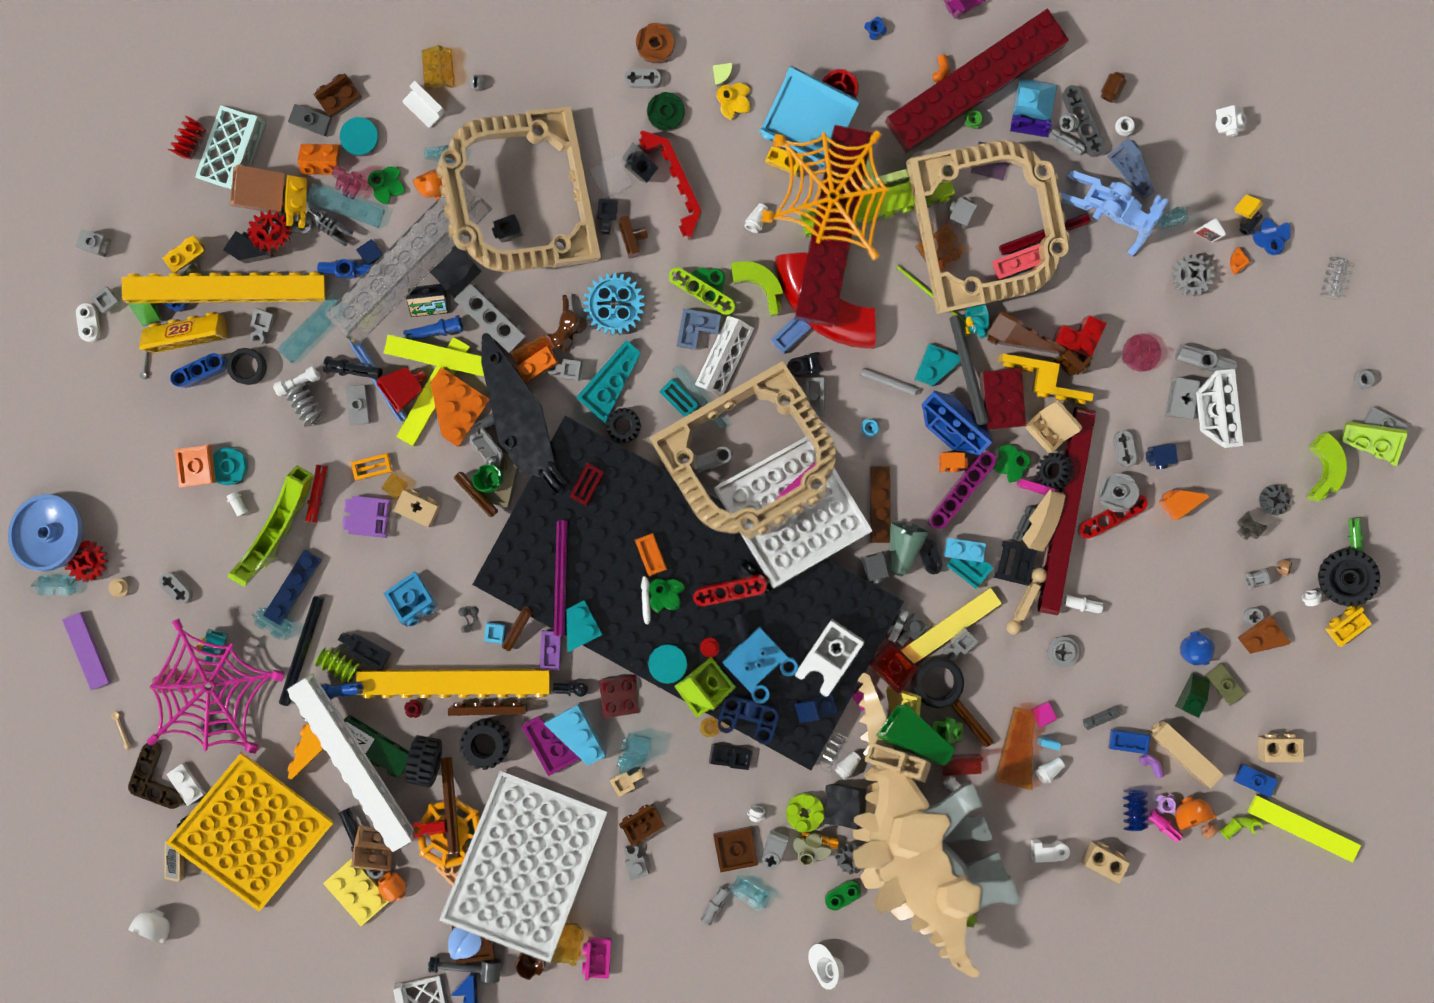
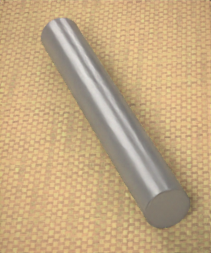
(888, 381)

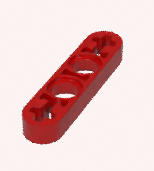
(1113, 519)
(729, 587)

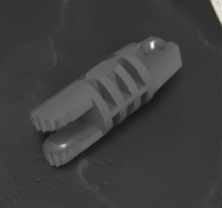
(329, 225)

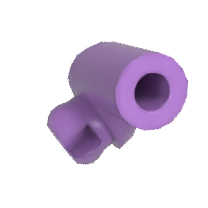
(1154, 763)

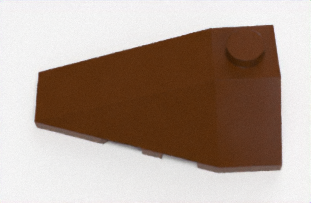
(1009, 331)

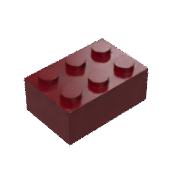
(1003, 398)

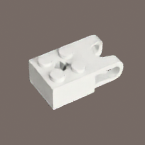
(826, 660)

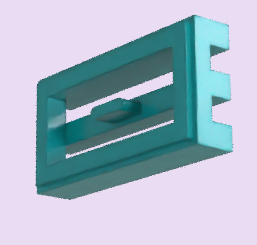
(667, 387)

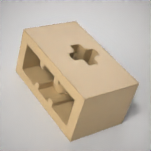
(406, 507)

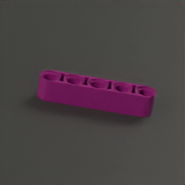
(970, 486)

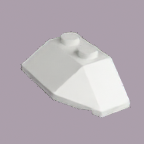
(1220, 409)

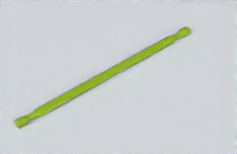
(924, 288)

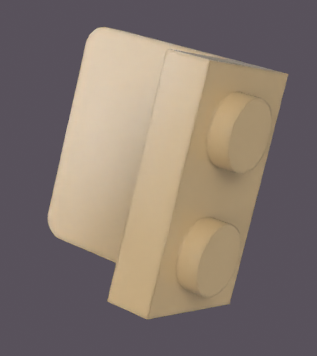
(1053, 426)

